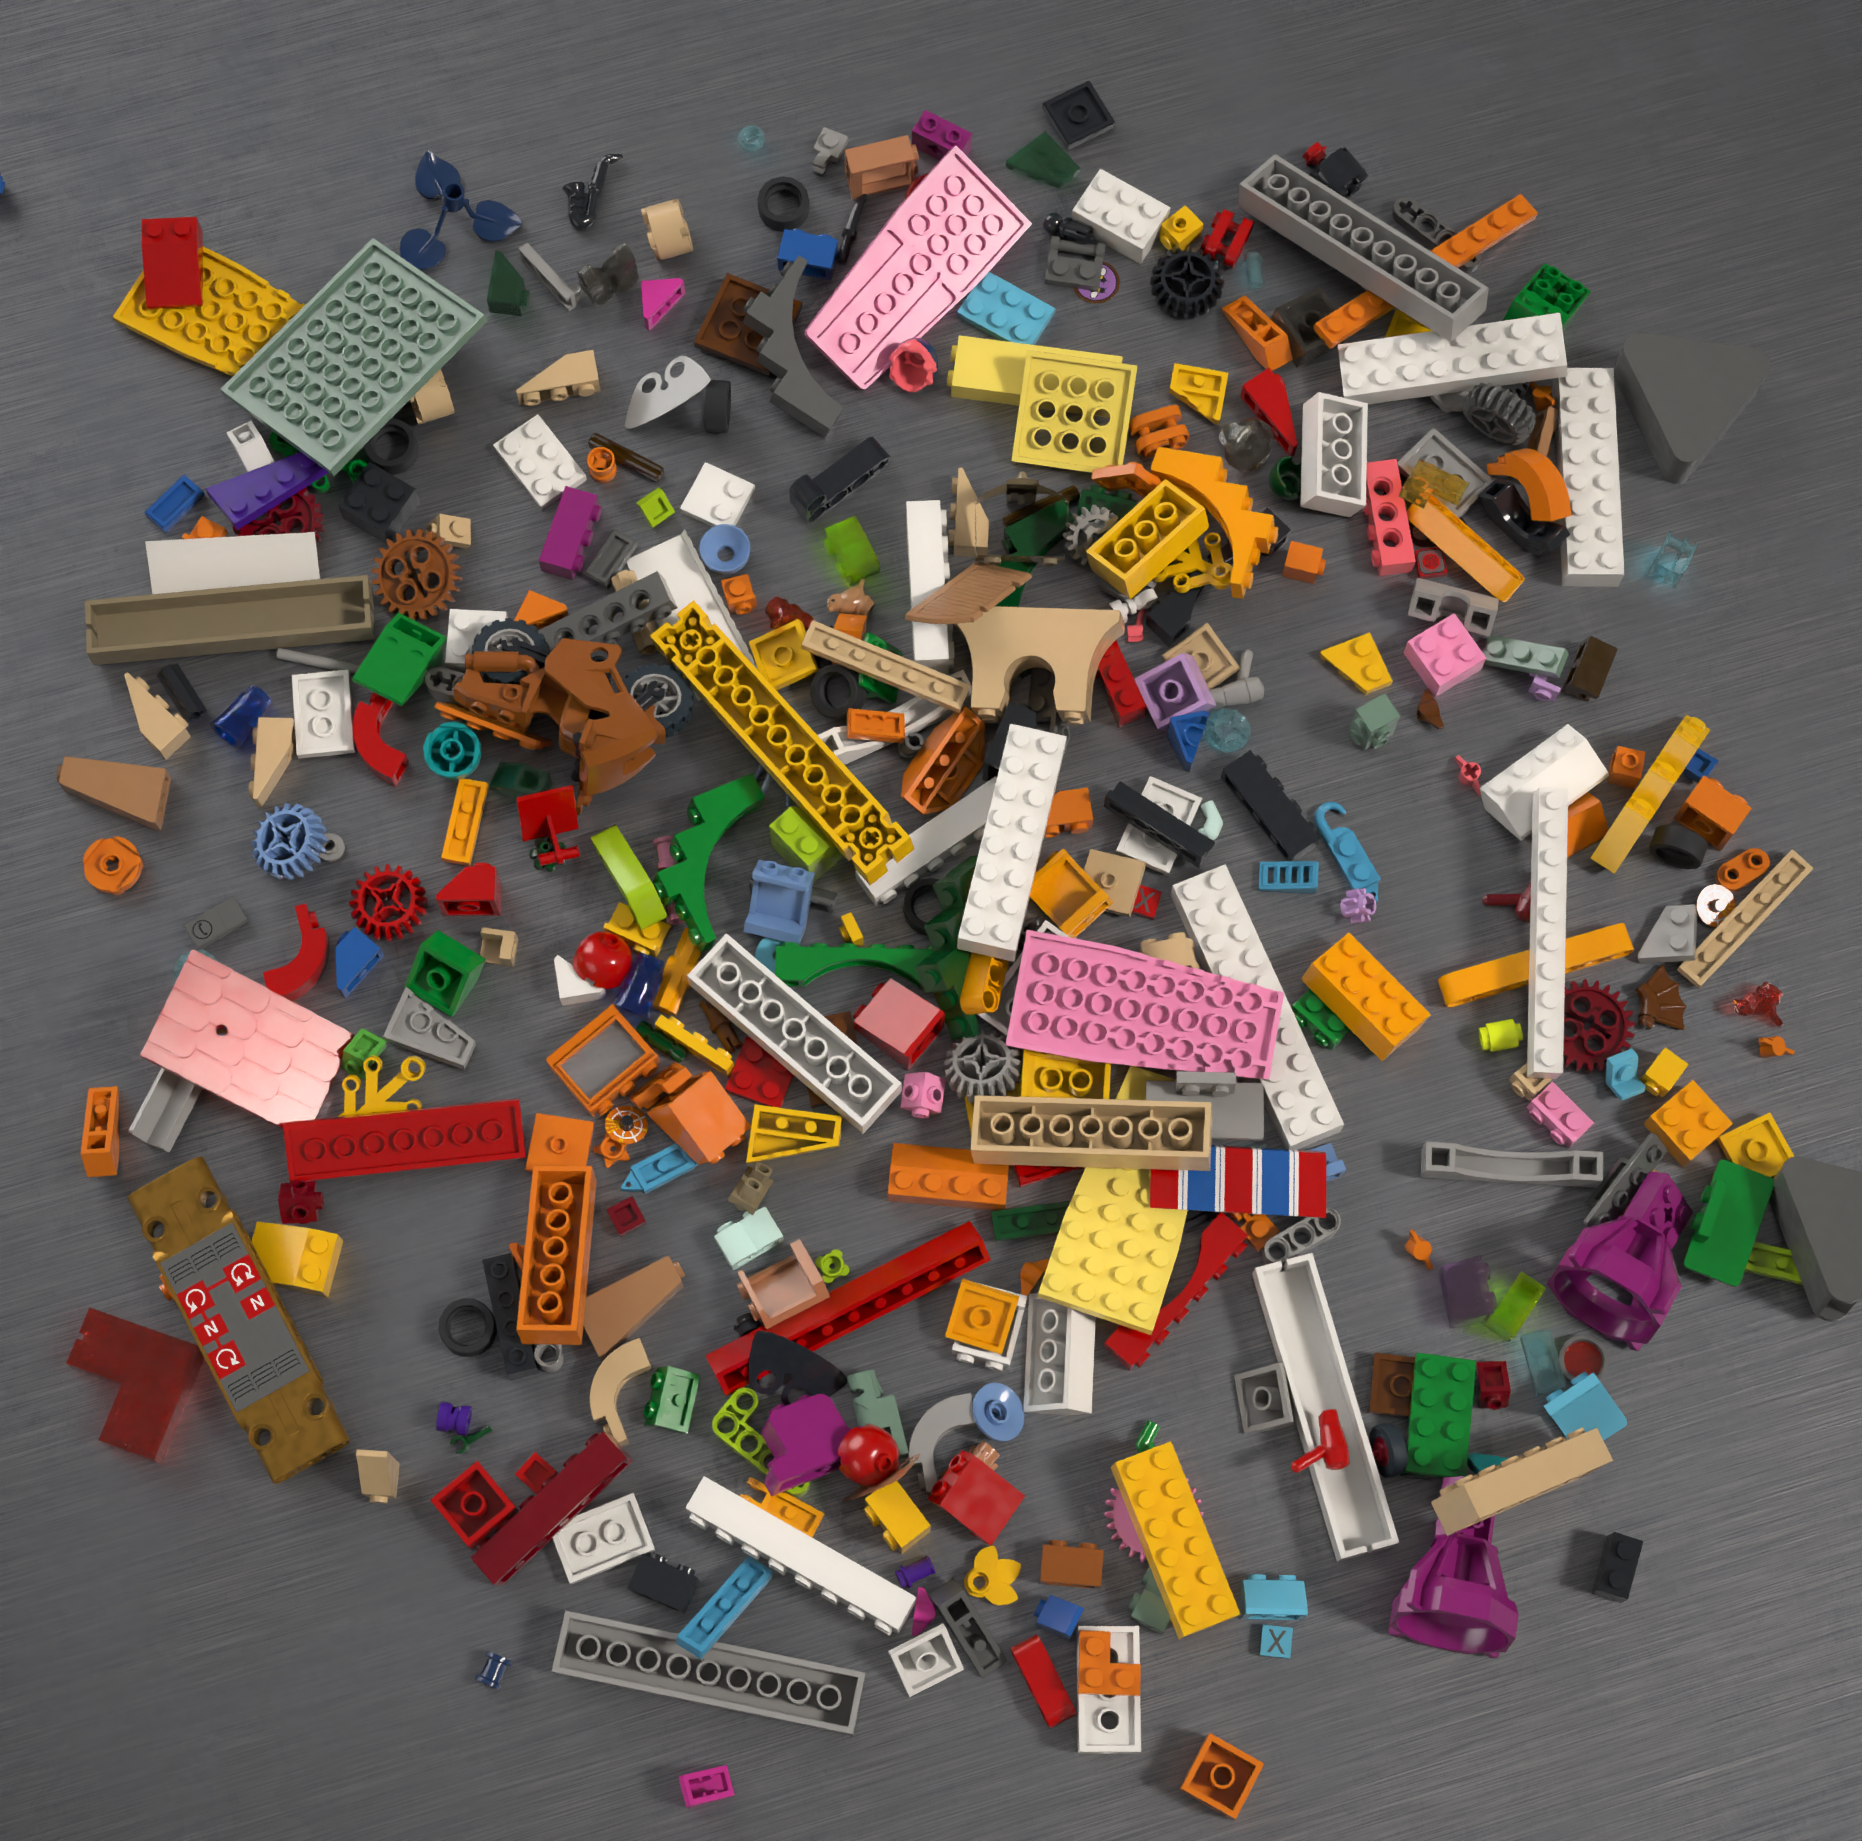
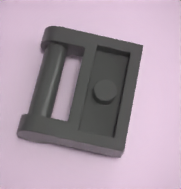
(1074, 272)

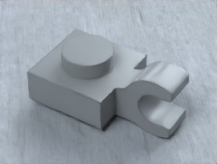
(828, 148)

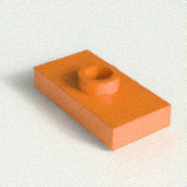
(875, 725)

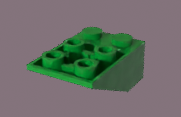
(1549, 294)
(401, 659)

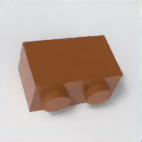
(1071, 1565)

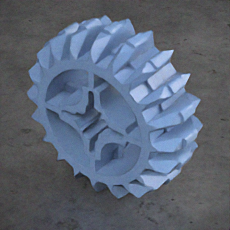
(304, 837)

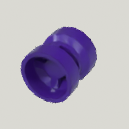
(454, 1418)

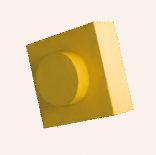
(850, 931)

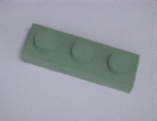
(1524, 656)

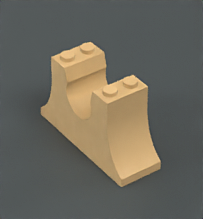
(1048, 638)

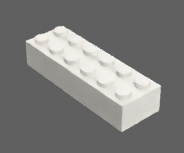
(927, 574)

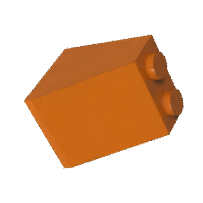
(701, 1119)

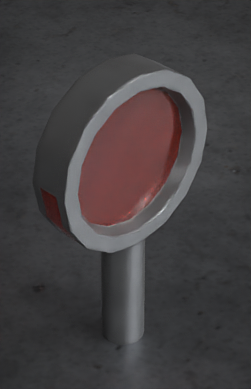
(1583, 1354)

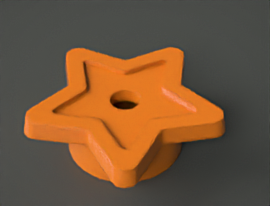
(611, 1157)

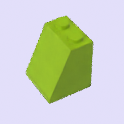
(802, 843)

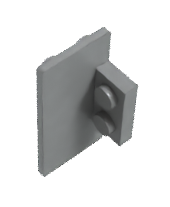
(1235, 1106)

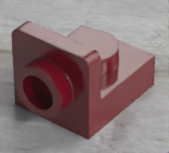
(1493, 1384)

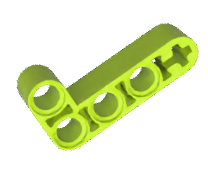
(629, 876)
(743, 1431)

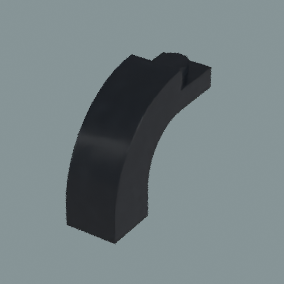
(1514, 518)

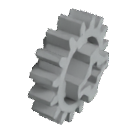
(1083, 541)

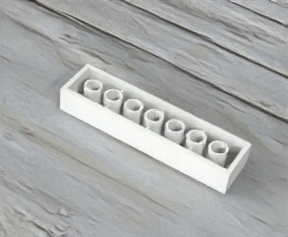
(1431, 365)
(1591, 474)
(1011, 842)
(794, 1033)
(800, 1555)

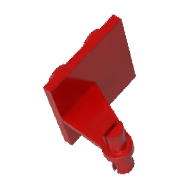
(548, 815)

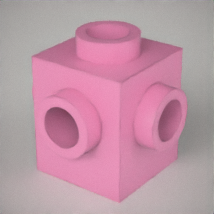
(922, 1094)

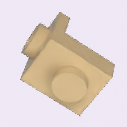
(452, 528)
(1527, 1086)

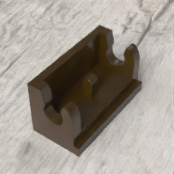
(1589, 669)

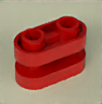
(1222, 224)

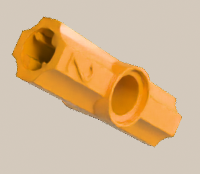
(675, 976)

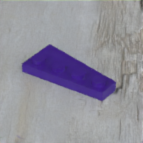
(262, 489)

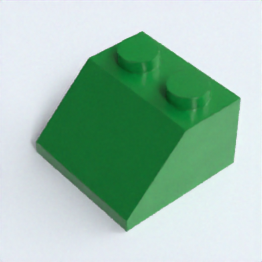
(444, 972)

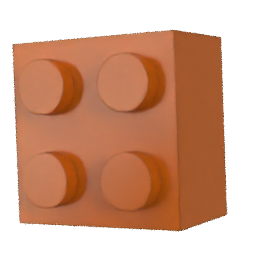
(1713, 812)
(1221, 1776)

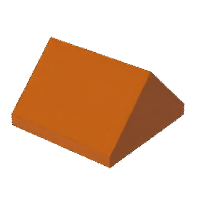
(1585, 823)

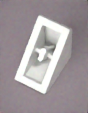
(573, 988)

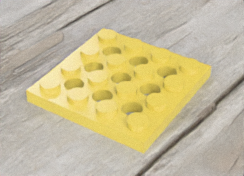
(1034, 393)

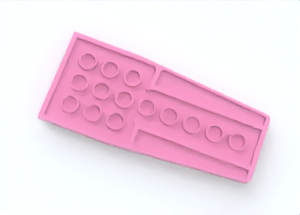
(916, 268)

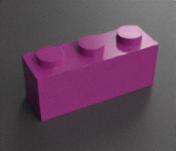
(570, 533)

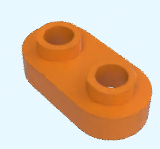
(1743, 868)

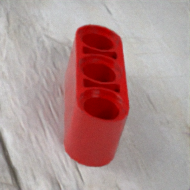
(1043, 1681)

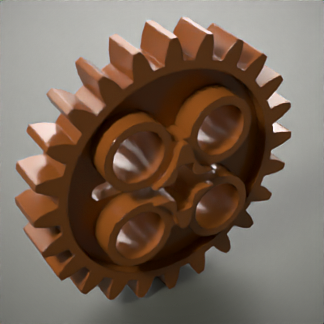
(438, 563)

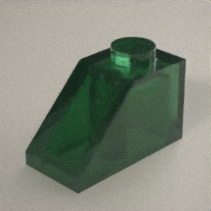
(506, 288)

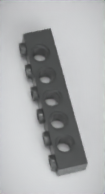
(603, 611)

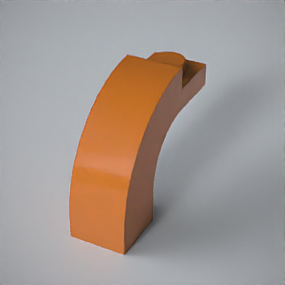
(1540, 479)

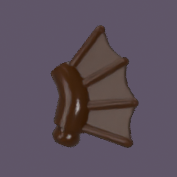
(1660, 1001)

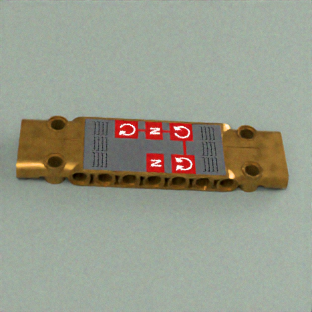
(238, 1320)

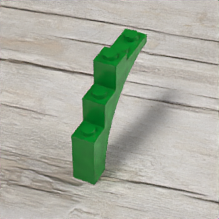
(684, 882)

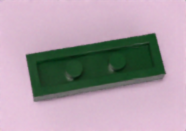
(1028, 1221)

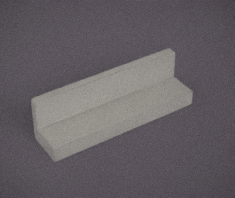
(164, 1111)

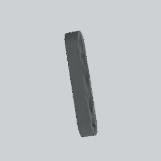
(1432, 238)

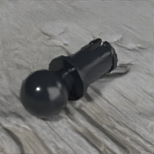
(1054, 223)

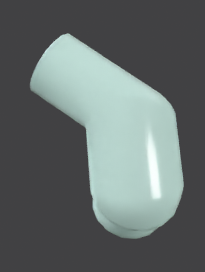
(1213, 820)

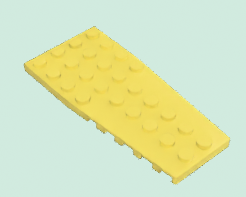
(1111, 1245)

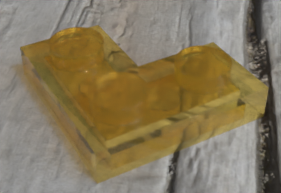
(1429, 480)

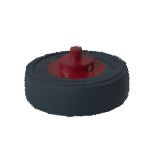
(1388, 1449)

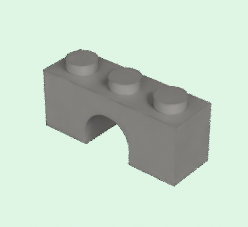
(1434, 600)

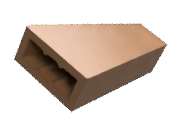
(119, 787)
(628, 1303)

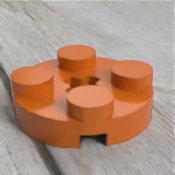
(110, 849)

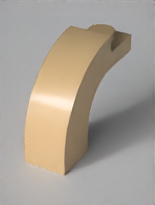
(616, 1370)

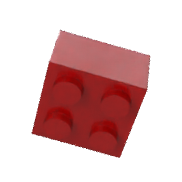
(474, 1505)

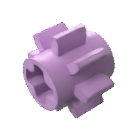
(1358, 905)

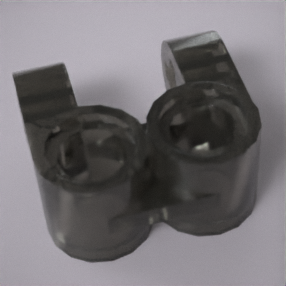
(616, 274)

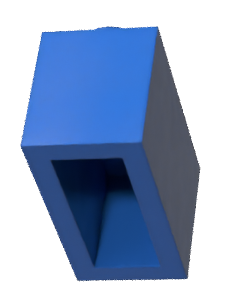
(816, 249)

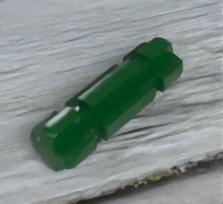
(662, 1041)

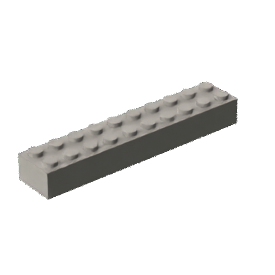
(1363, 247)
(723, 1679)

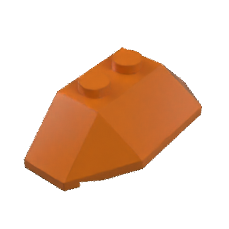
(945, 763)

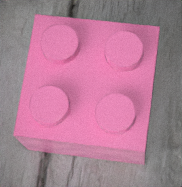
(1444, 655)

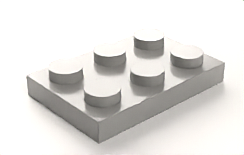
(1444, 455)

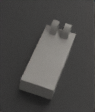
(563, 293)

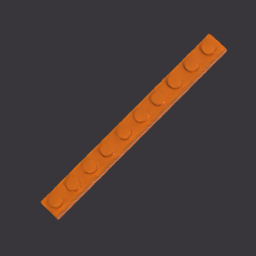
(1456, 251)

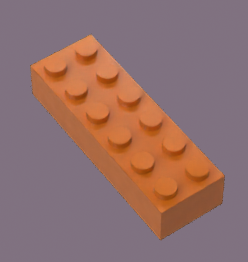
(557, 1255)

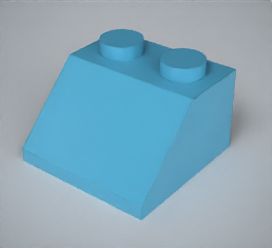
(1273, 1598)

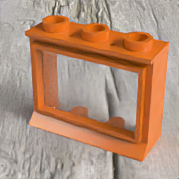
(603, 1061)

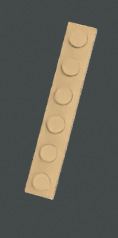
(885, 666)
(1745, 918)

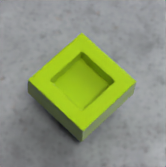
(655, 507)

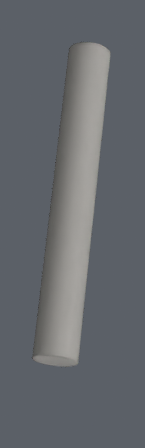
(317, 661)

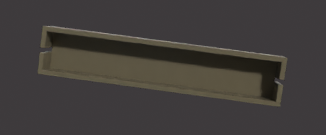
(229, 620)

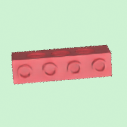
(1387, 559)

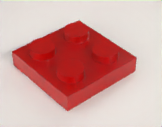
(759, 1076)

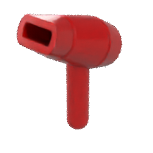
(1332, 1448)

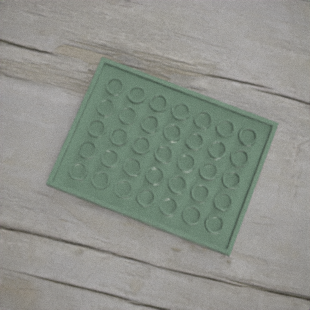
(353, 356)

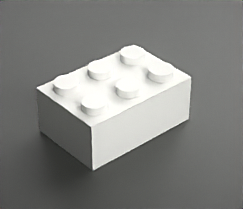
(1121, 215)

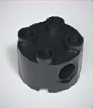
(1341, 172)

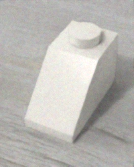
(250, 446)

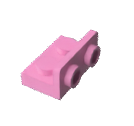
(1559, 1115)

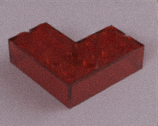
(153, 1378)

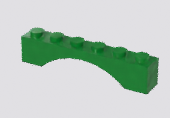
(801, 965)

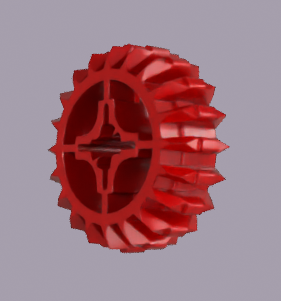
(400, 882)

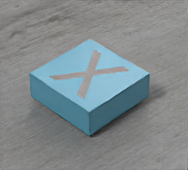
(1276, 1641)

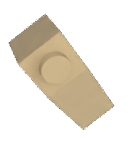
(378, 1475)

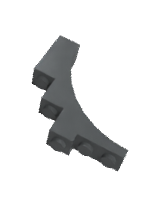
(794, 388)

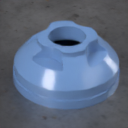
(723, 537)

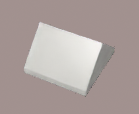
(926, 1660)

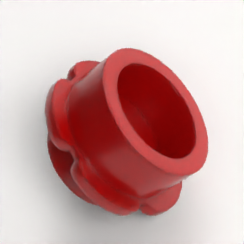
(1315, 154)

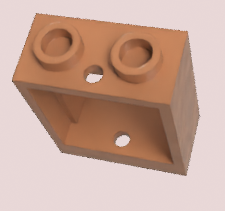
(881, 166)

